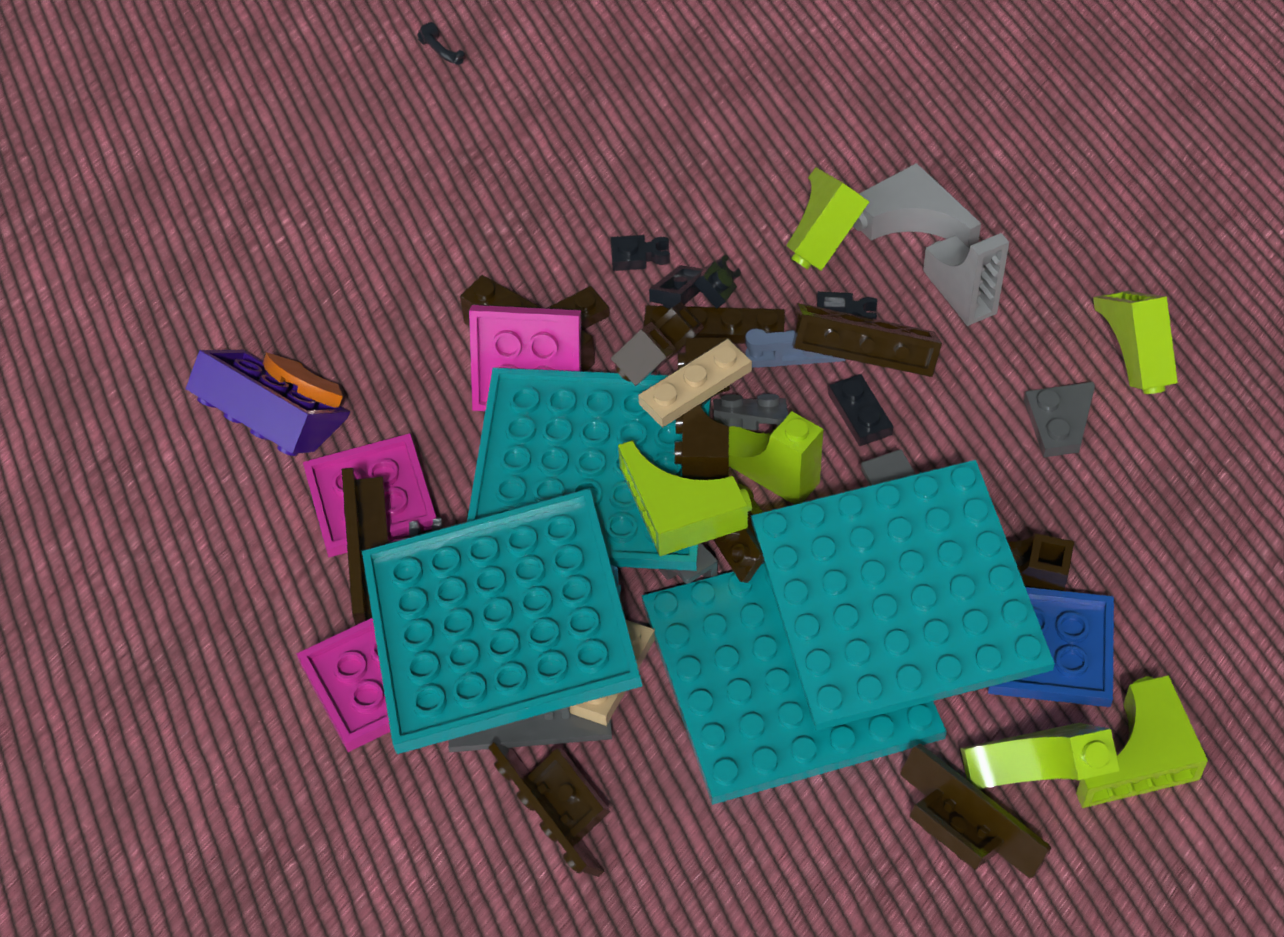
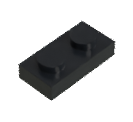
(676, 287)
(860, 410)

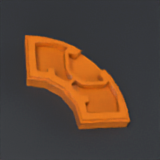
(307, 382)

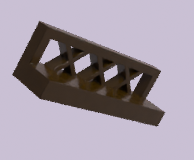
(866, 340)
(364, 530)

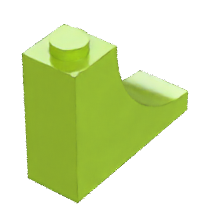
(826, 221)
(1144, 337)
(781, 460)
(681, 509)
(1159, 748)
(1055, 753)

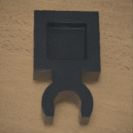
(634, 252)
(717, 281)
(844, 303)

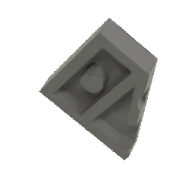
(749, 413)
(1059, 417)

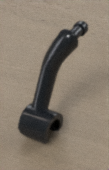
(428, 34)

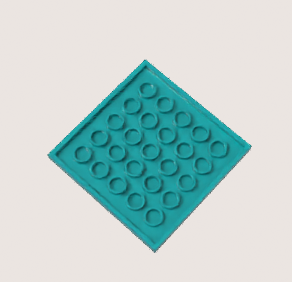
(562, 436)
(899, 595)
(497, 621)
(745, 695)

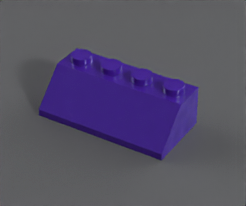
(251, 396)

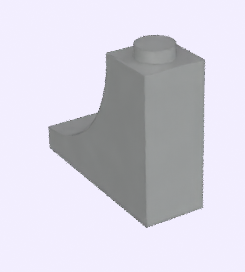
(915, 204)
(968, 276)

